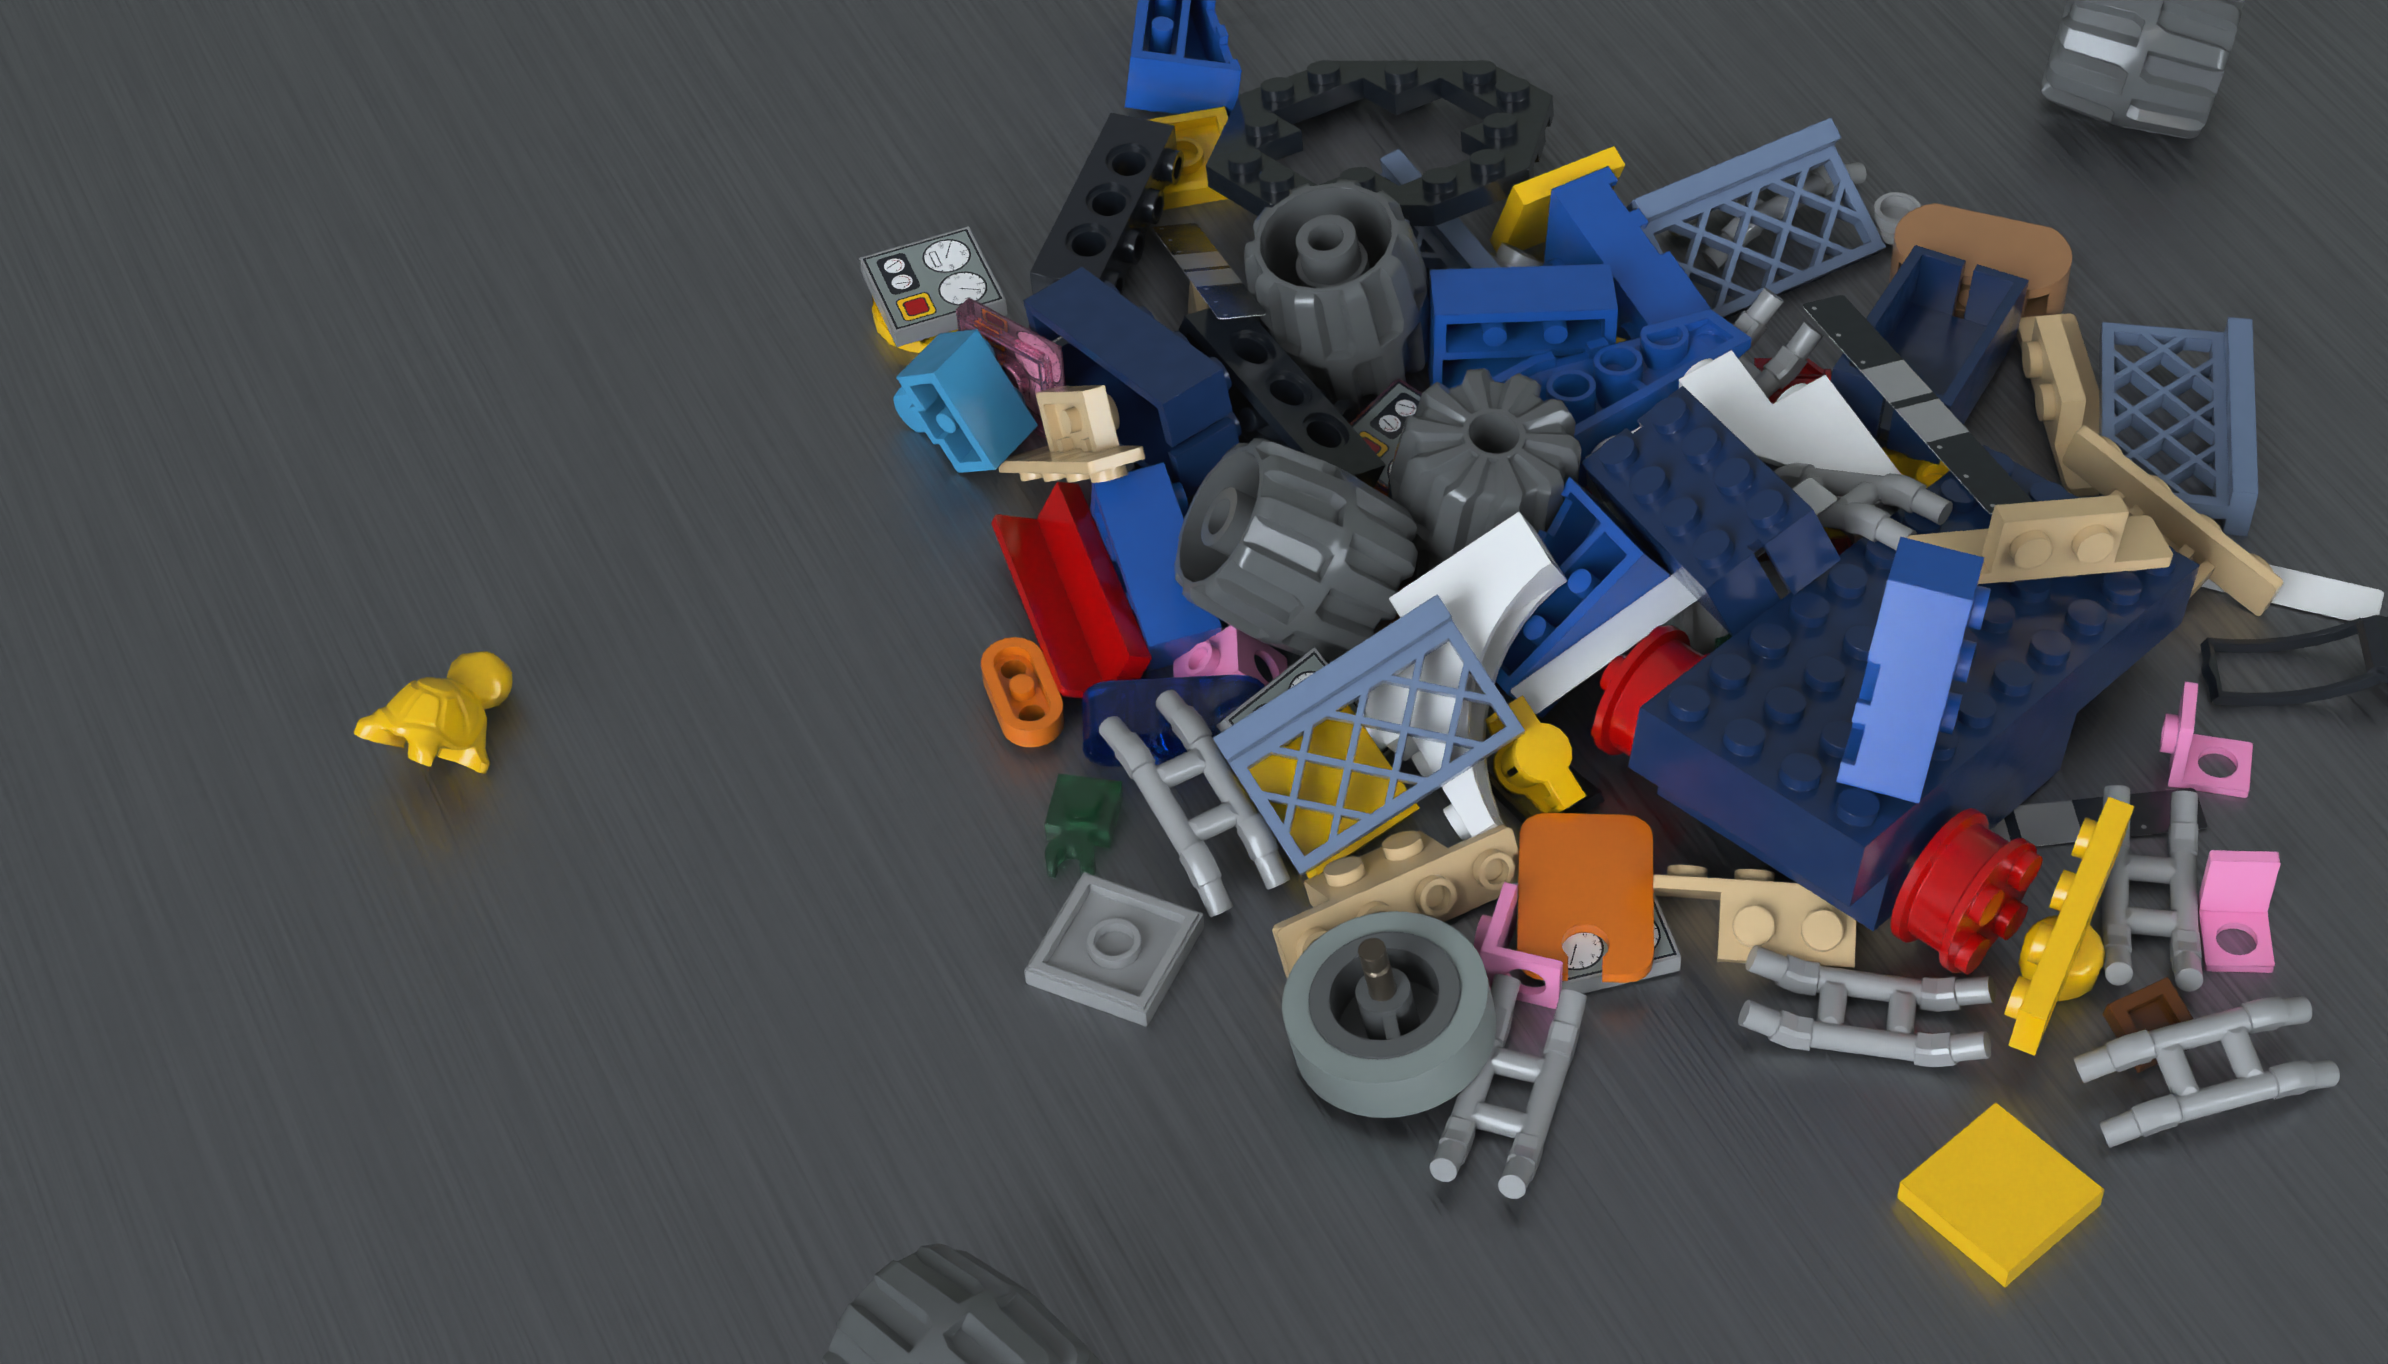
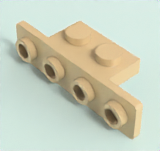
(2062, 385)
(1080, 438)
(2191, 534)
(2060, 540)
(1402, 876)
(1766, 914)

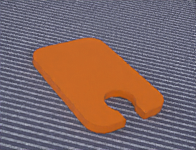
(1587, 879)

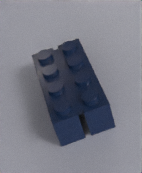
(1945, 351)
(1163, 386)
(1707, 509)

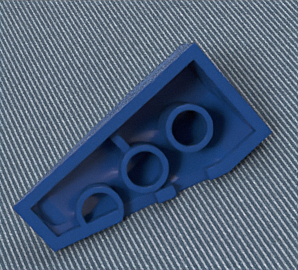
(1622, 381)

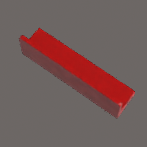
(1072, 593)

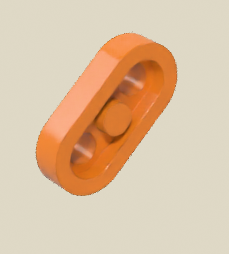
(1029, 702)

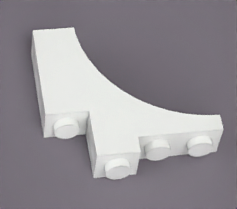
(1803, 426)
(1490, 595)

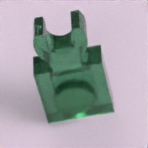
(1080, 817)

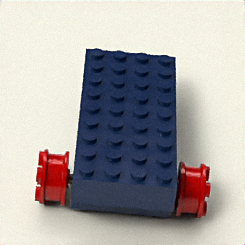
(1765, 719)

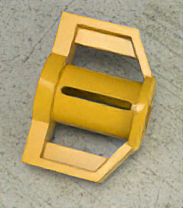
(1541, 760)

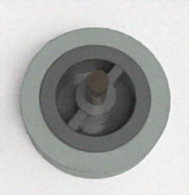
(1389, 1014)

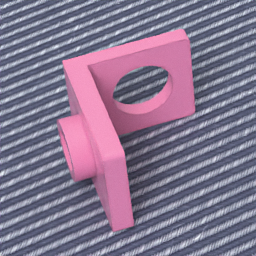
(1229, 654)
(2188, 748)
(2237, 896)
(1492, 944)

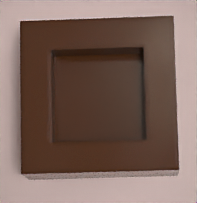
(2147, 1010)

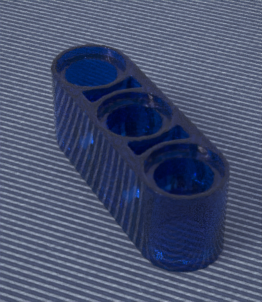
(1136, 706)

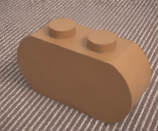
(1993, 242)

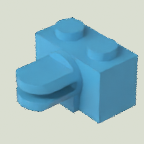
(963, 401)

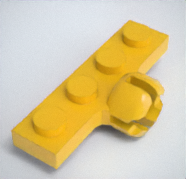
(2063, 951)

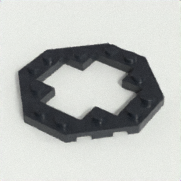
(1499, 147)

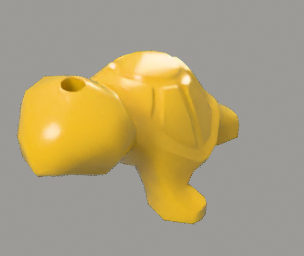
(444, 712)

